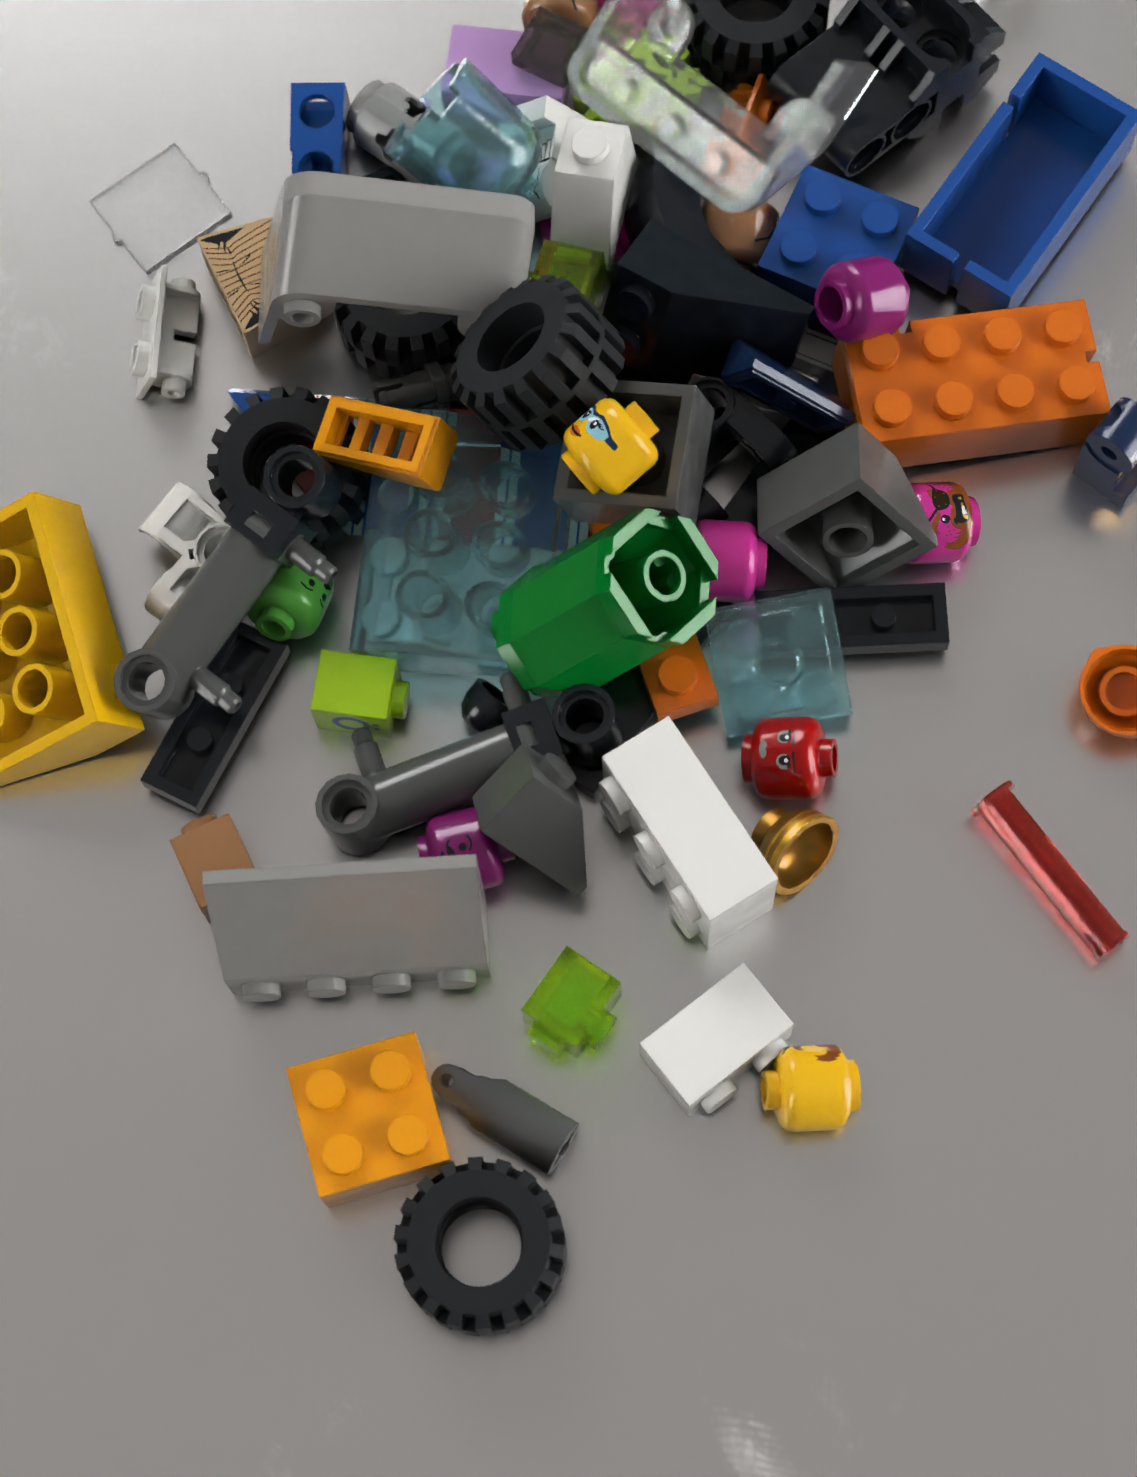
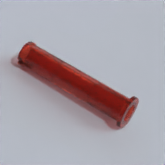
(1050, 870)

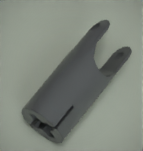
(508, 1115)

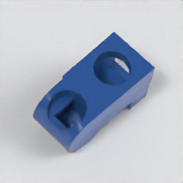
(319, 127)

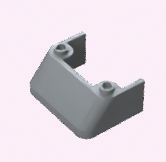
(389, 248)

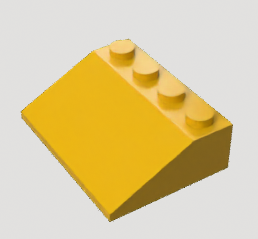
(55, 643)

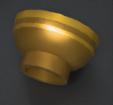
(795, 845)

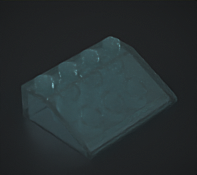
(447, 555)

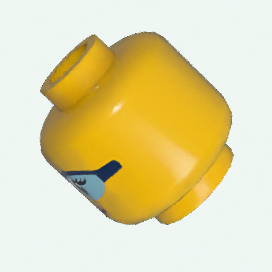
(610, 446)

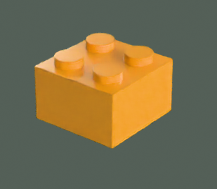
(369, 1119)

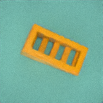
(423, 453)

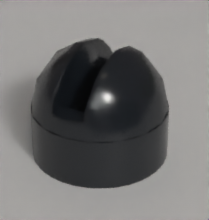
(483, 706)

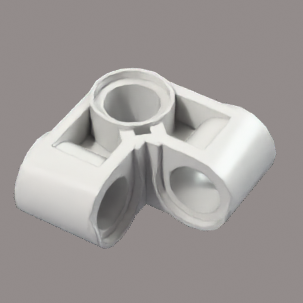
(191, 532)

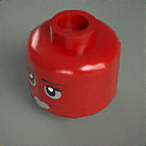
(788, 758)

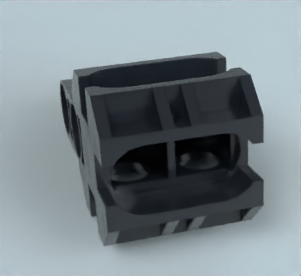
(924, 59)

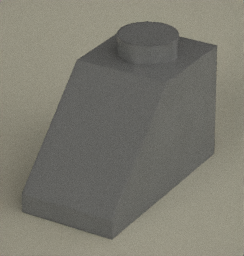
(536, 815)

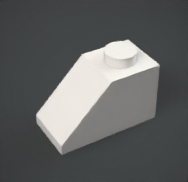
(592, 185)

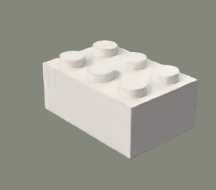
(686, 834)

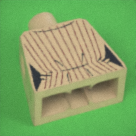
(235, 267)

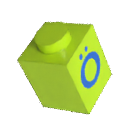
(358, 693)

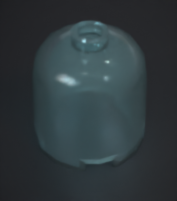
(469, 137)

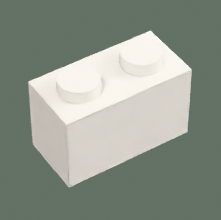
(717, 1041)

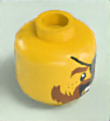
(811, 1088)

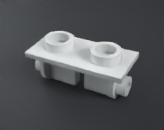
(158, 357)

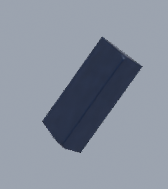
(784, 389)

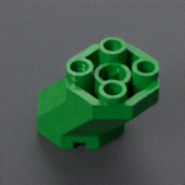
(606, 603)

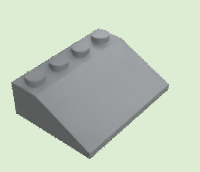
(350, 926)

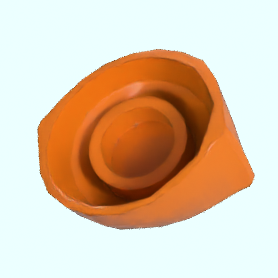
(1110, 689)

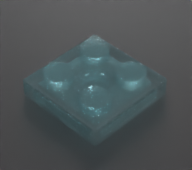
(778, 660)

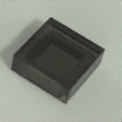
(548, 46)

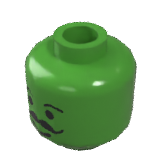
(291, 605)

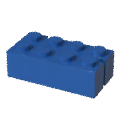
(1020, 193)

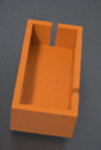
(977, 383)

